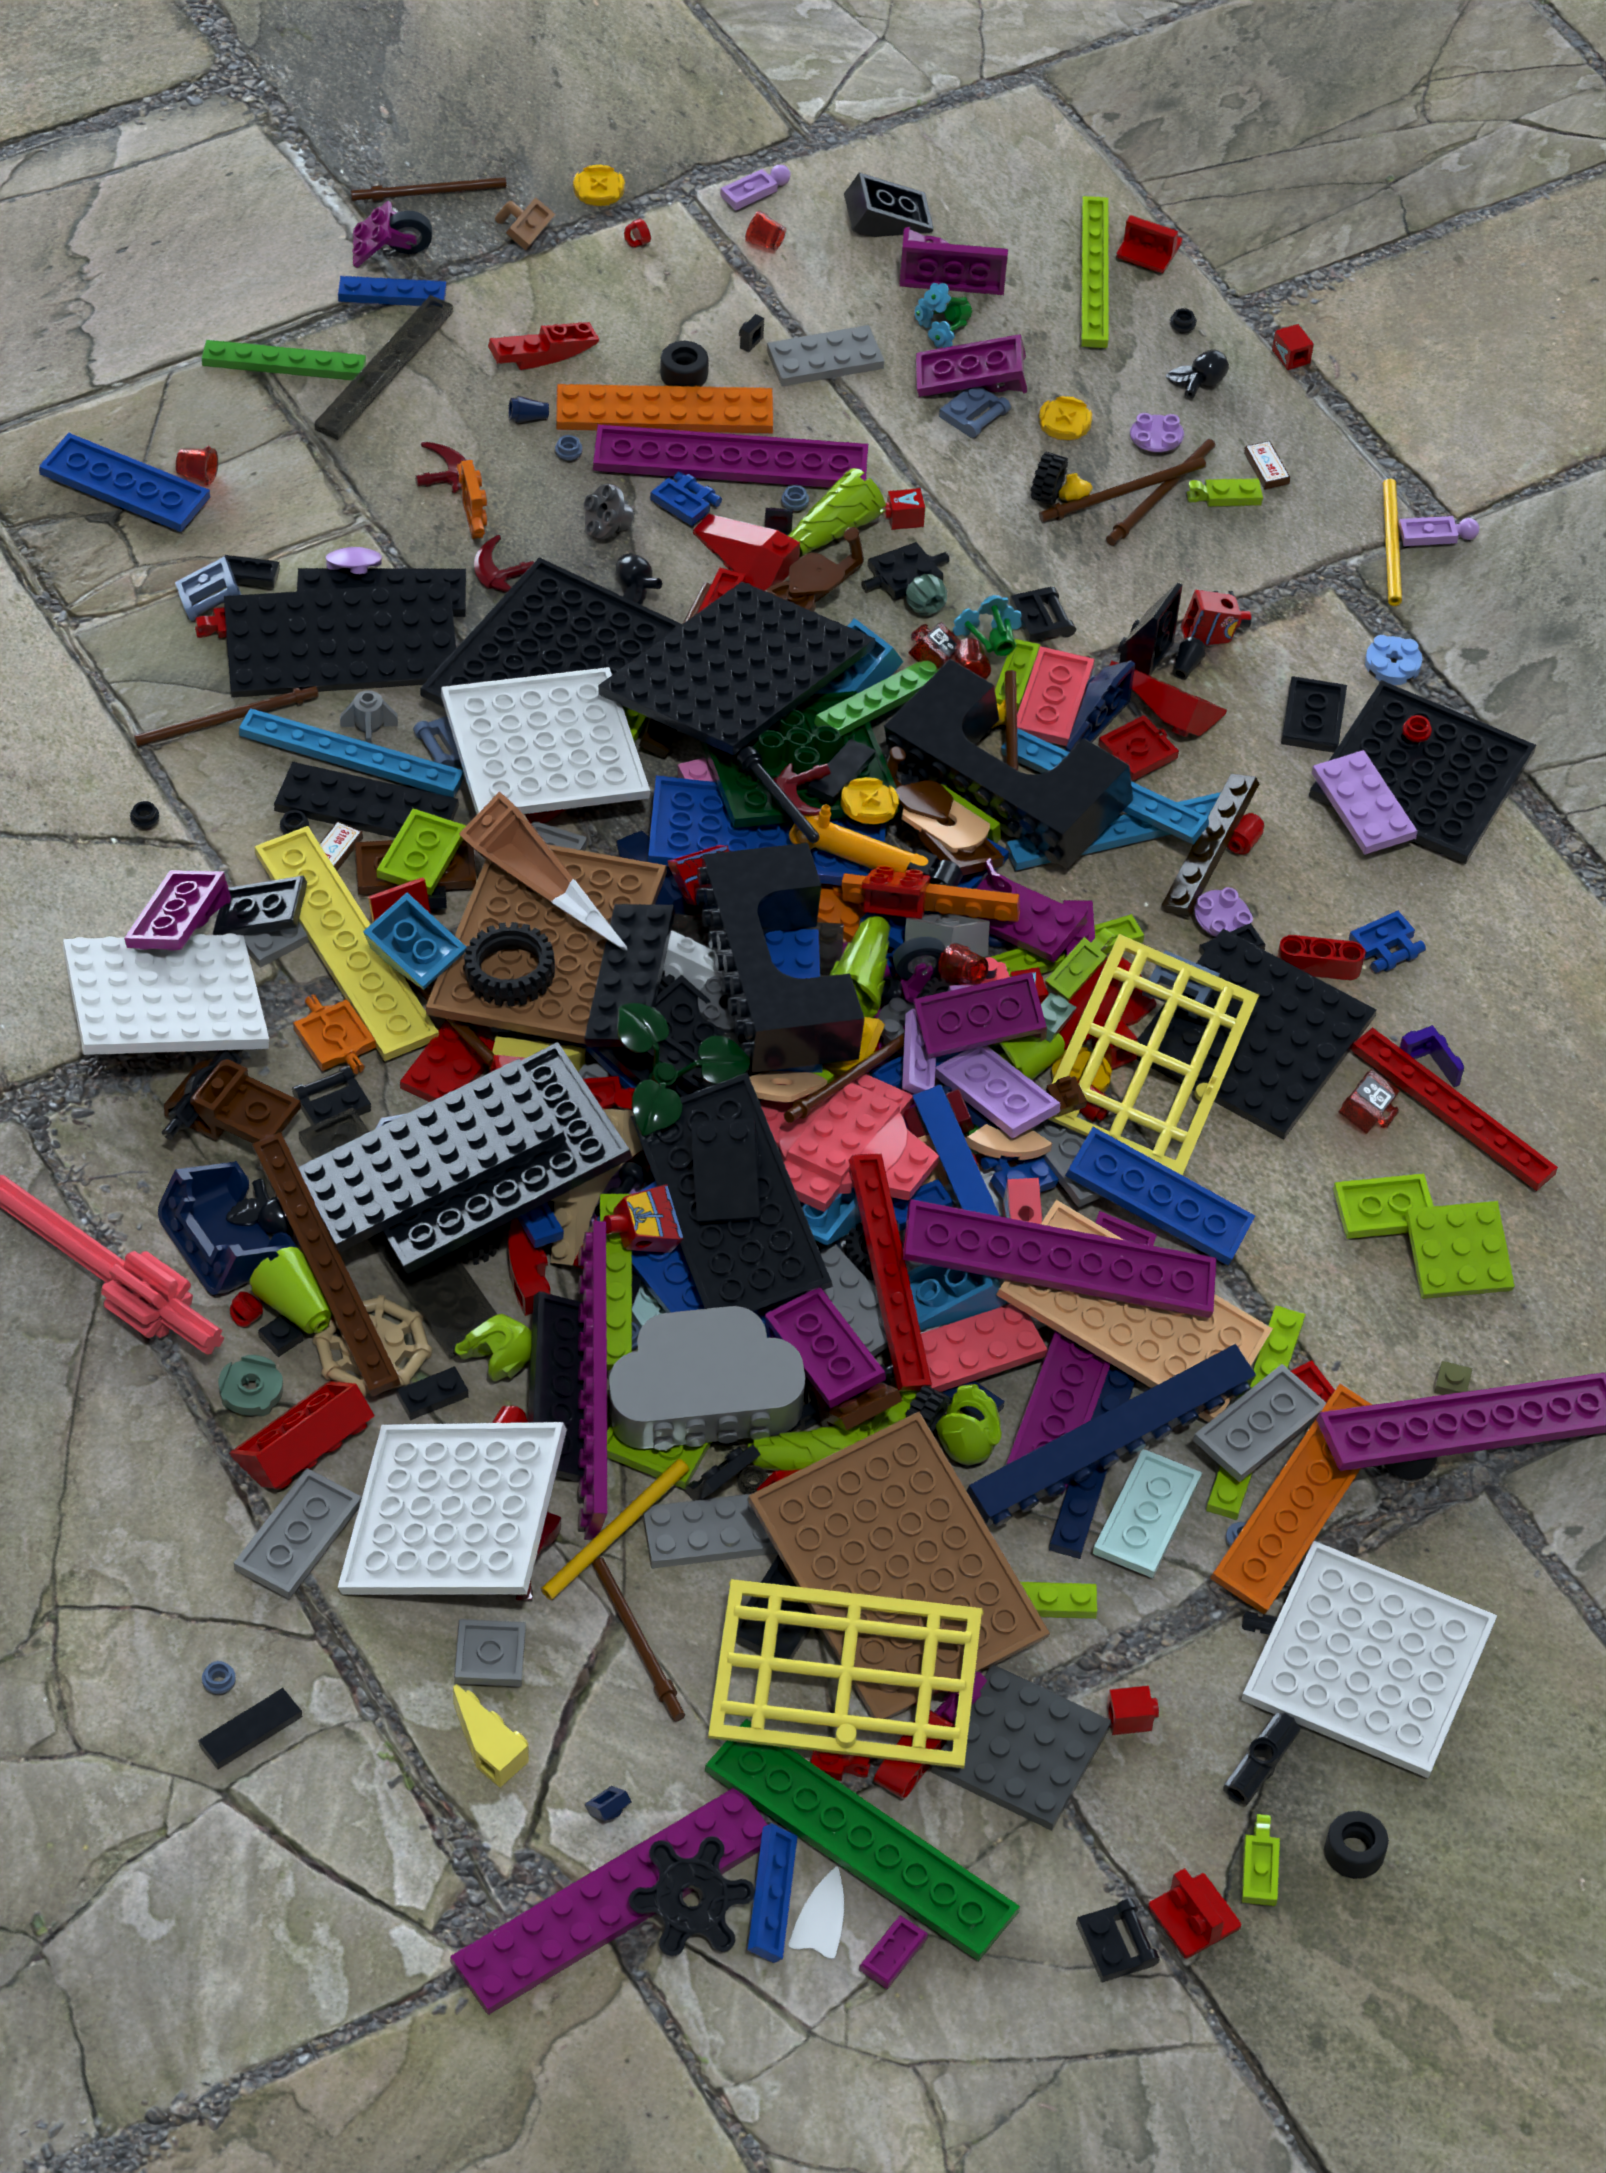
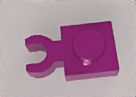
(949, 1708)

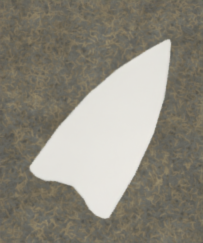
(821, 1917)

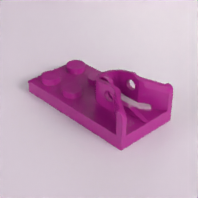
(959, 266)
(973, 366)
(177, 909)
(1043, 924)
(980, 1015)
(829, 1347)

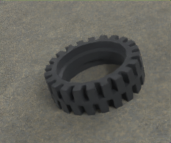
(509, 989)

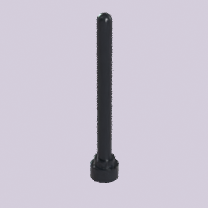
(751, 762)

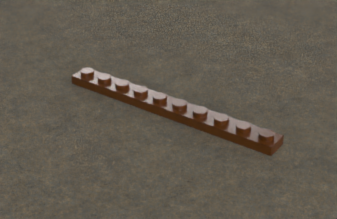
(326, 1265)

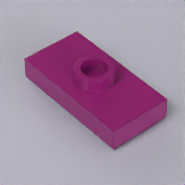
(893, 1951)

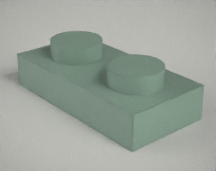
(1057, 1013)

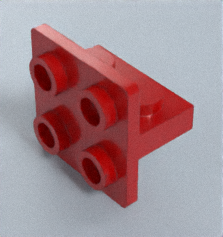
(1148, 244)
(895, 892)
(1193, 1913)

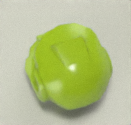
(503, 1338)
(964, 1436)

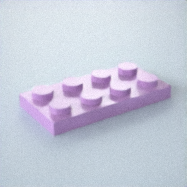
(1364, 802)
(997, 1090)

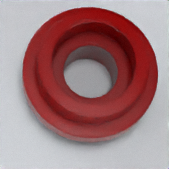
(1417, 728)

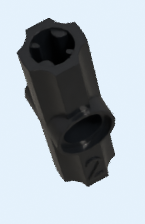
(1253, 1772)

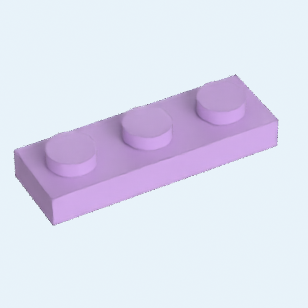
(917, 1068)

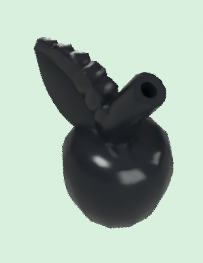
(1206, 369)
(636, 576)
(260, 1210)

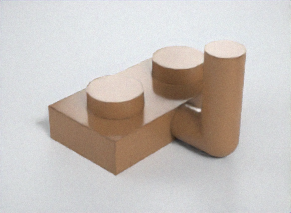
(528, 222)

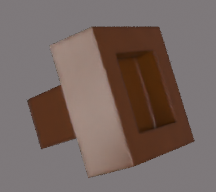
(1068, 1093)

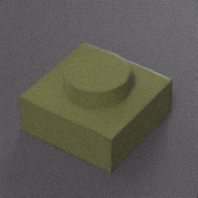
(1452, 1378)

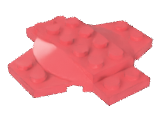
(853, 1121)

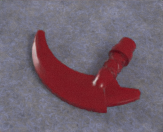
(451, 476)
(489, 574)
(789, 781)

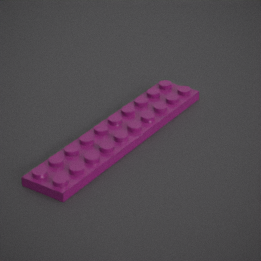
(726, 456)
(1059, 1258)
(594, 1373)
(1069, 1375)
(1465, 1421)
(597, 1906)

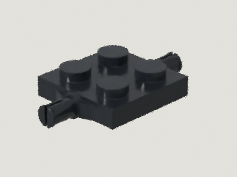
(900, 566)

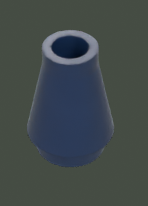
(526, 409)

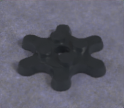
(714, 1891)

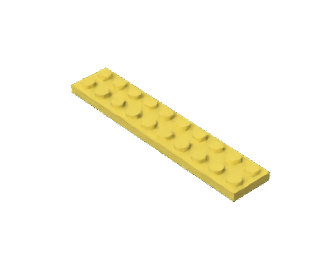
(336, 932)

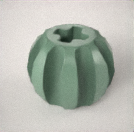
(926, 595)

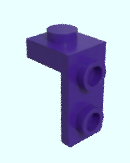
(1430, 1042)

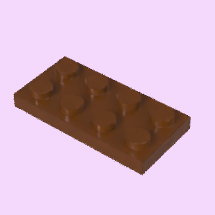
(369, 855)

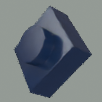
(608, 1803)

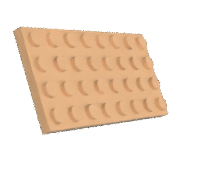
(1134, 1337)

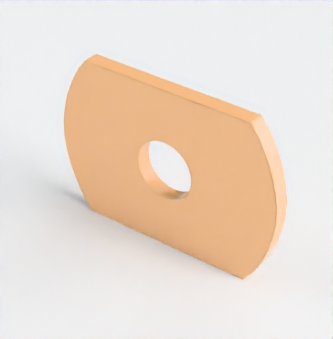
(965, 834)
(796, 1085)

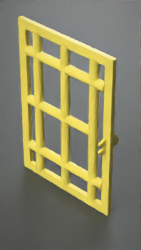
(1204, 1091)
(846, 1672)

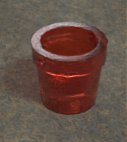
(765, 231)
(198, 464)
(972, 656)
(962, 965)

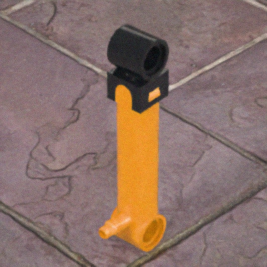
(872, 852)

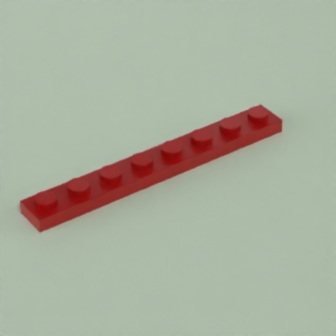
(1454, 1109)
(890, 1272)

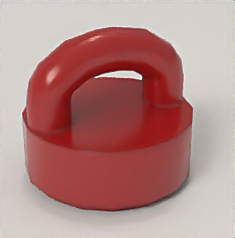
(640, 232)
(247, 1307)

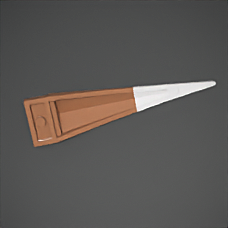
(515, 846)

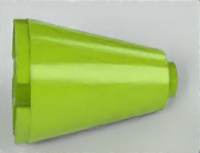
(1030, 1054)
(292, 1290)

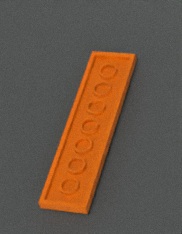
(665, 408)
(1287, 1516)

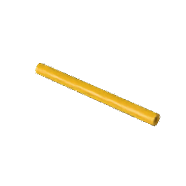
(1392, 542)
(614, 1529)

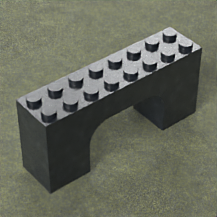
(1049, 811)
(776, 1015)

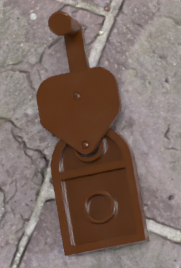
(816, 575)
(934, 801)

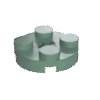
(250, 1401)

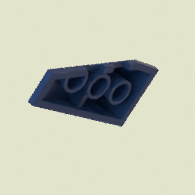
(1103, 701)
(636, 848)

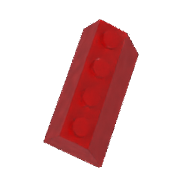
(303, 1434)

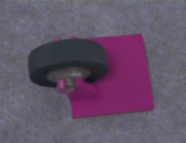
(403, 231)
(917, 963)

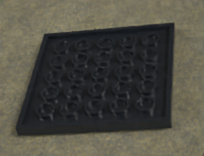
(1443, 784)
(1290, 1041)

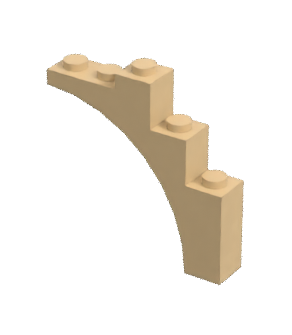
(577, 1205)

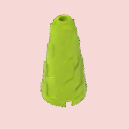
(845, 505)
(867, 963)
(804, 1448)

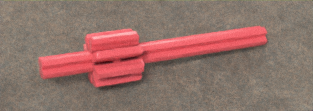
(136, 1290)

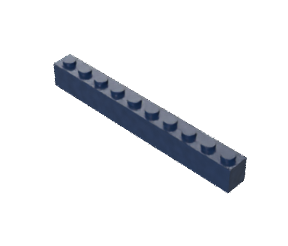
(1111, 1435)

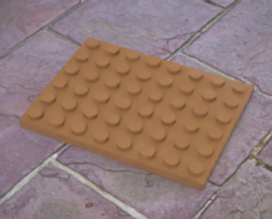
(577, 948)
(897, 1526)

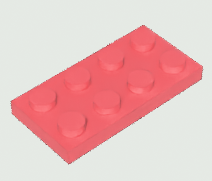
(1054, 695)
(981, 1346)

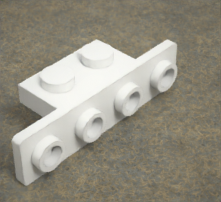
(690, 960)

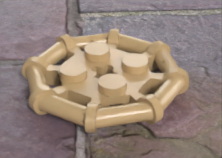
(391, 1337)

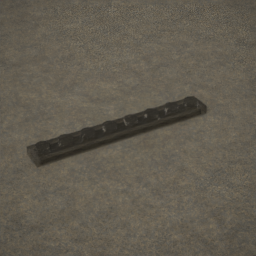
(383, 367)

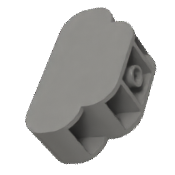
(705, 1381)

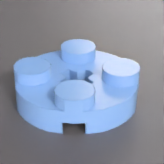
(1386, 647)

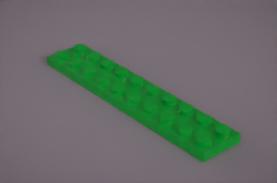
(866, 1843)

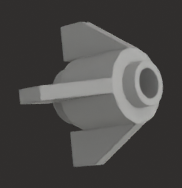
(368, 713)

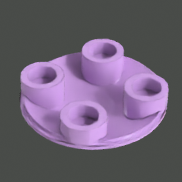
(1157, 432)
(354, 558)
(1221, 910)

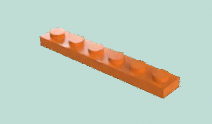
(950, 900)

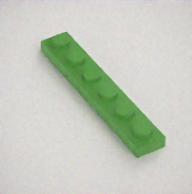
(282, 360)
(877, 698)

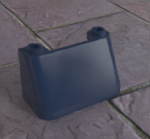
(196, 1221)

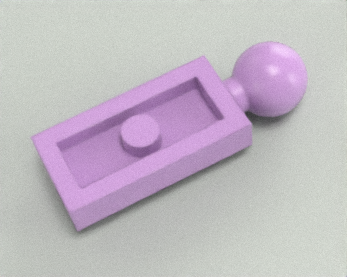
(755, 186)
(1436, 530)

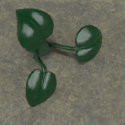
(653, 1101)

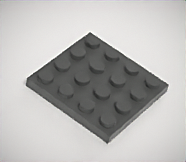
(1026, 1747)

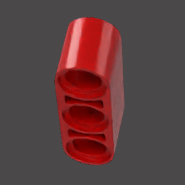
(1323, 956)
(903, 1776)

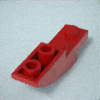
(549, 346)
(526, 1267)

